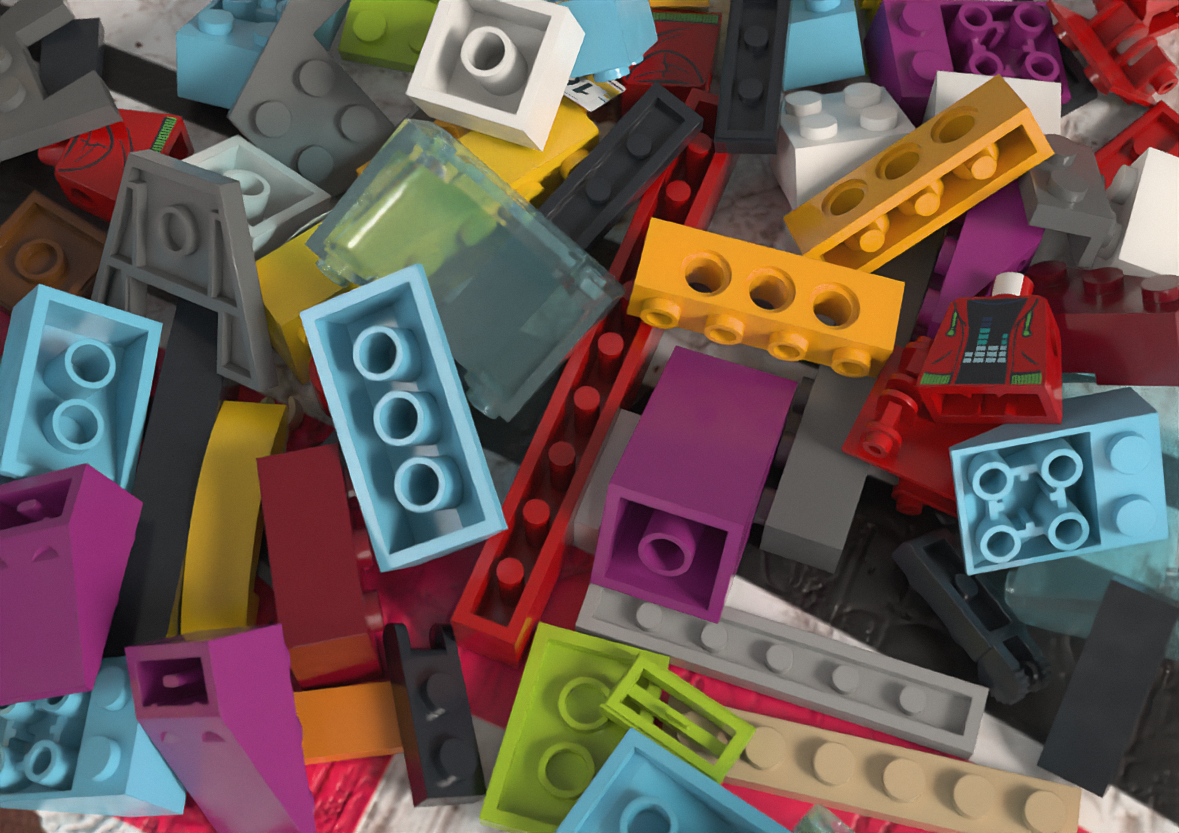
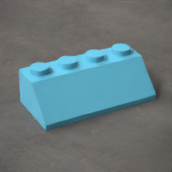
(403, 420)

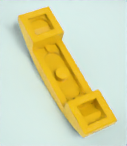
(229, 518)

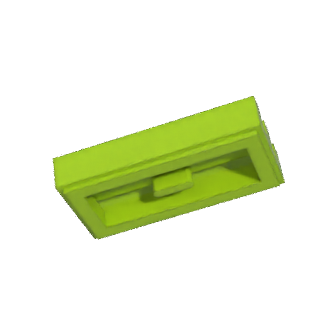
(690, 696)

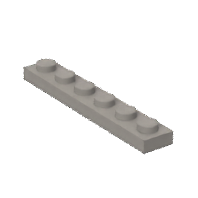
(798, 669)

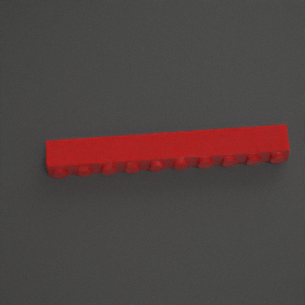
(599, 380)

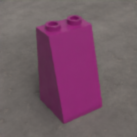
(691, 483)

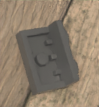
(1070, 197)

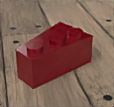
(1113, 322)
(319, 568)

